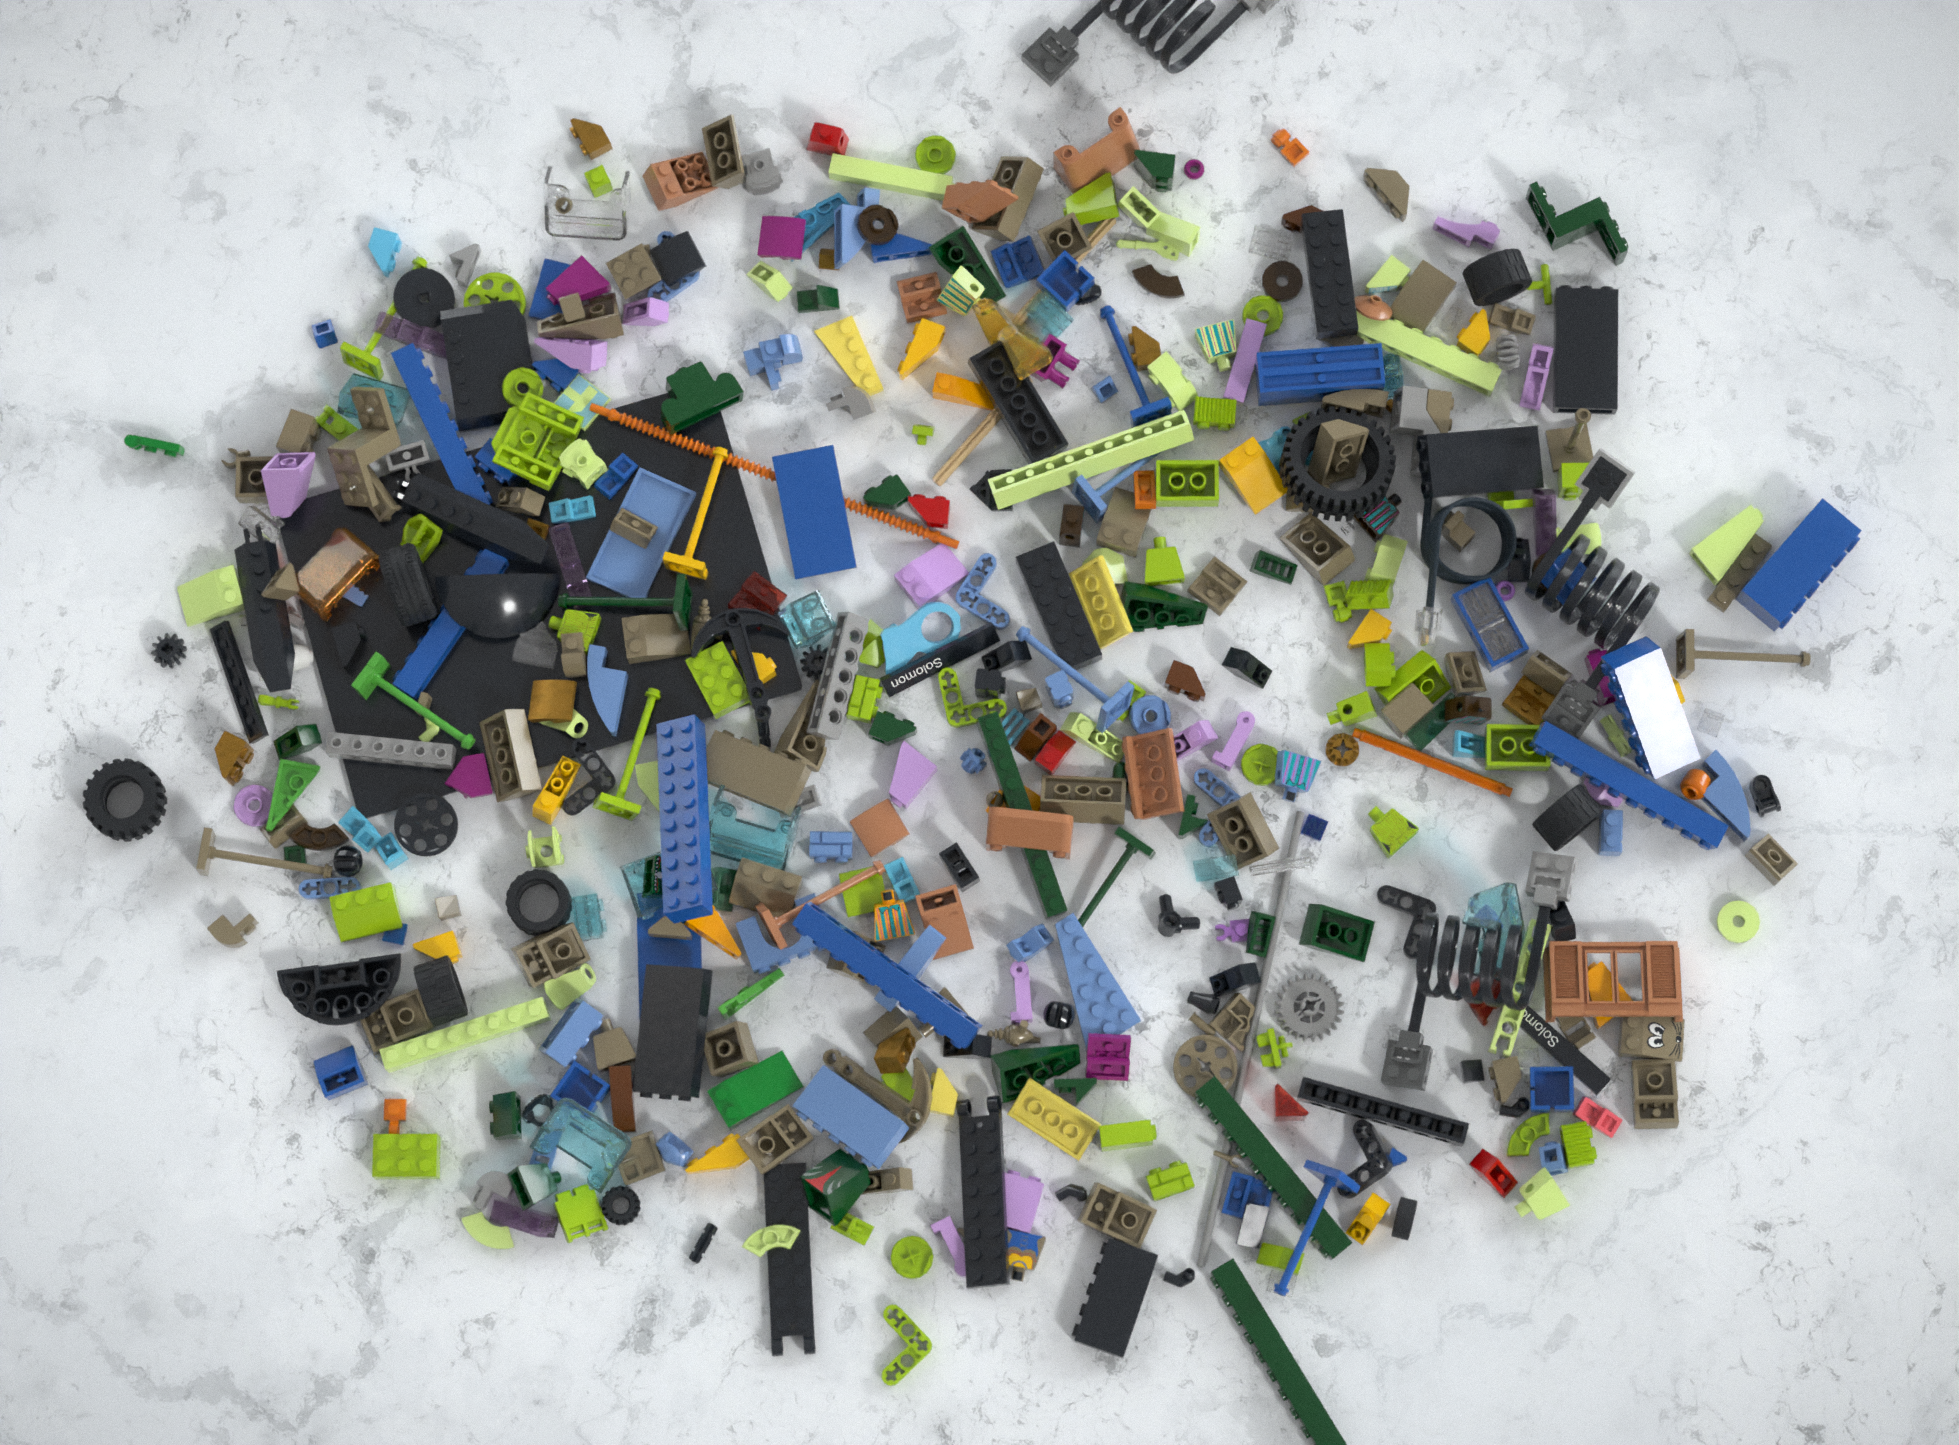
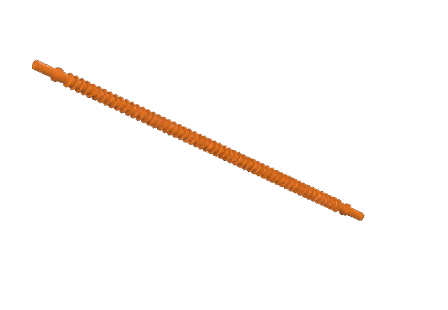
(613, 415)

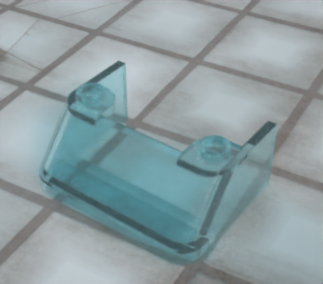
(742, 839)
(1487, 909)

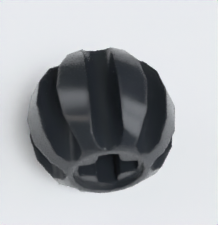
(348, 861)
(1059, 1015)

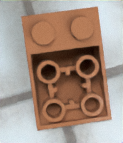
(678, 180)
(976, 200)
(945, 913)

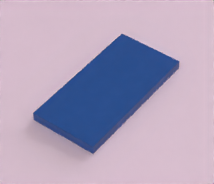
(814, 512)
(664, 950)

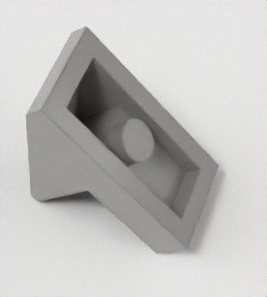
(468, 259)
(808, 800)

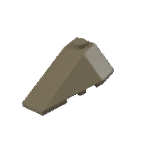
(600, 321)
(795, 739)

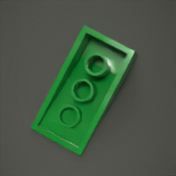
(755, 1089)

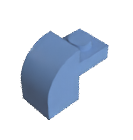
(783, 348)
(756, 366)
(1030, 943)

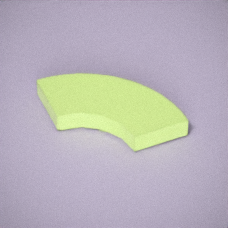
(486, 1233)
(770, 1238)

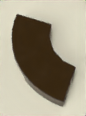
(1158, 284)
(319, 839)

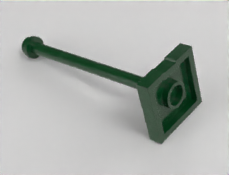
(681, 601)
(1132, 846)

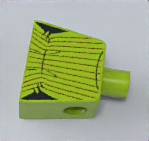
(576, 622)
(1391, 830)

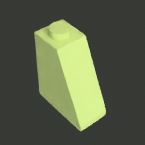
(1175, 233)

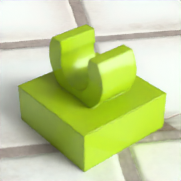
(923, 431)

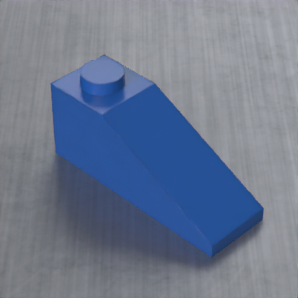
(900, 248)

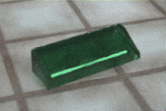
(1430, 725)

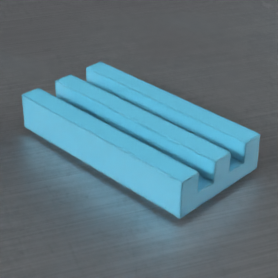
(1026, 721)

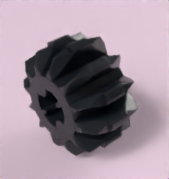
(163, 645)
(809, 662)

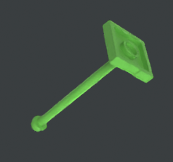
(373, 675)

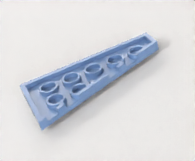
(1095, 992)

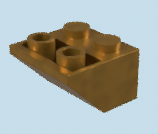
(233, 756)

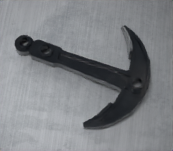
(737, 634)

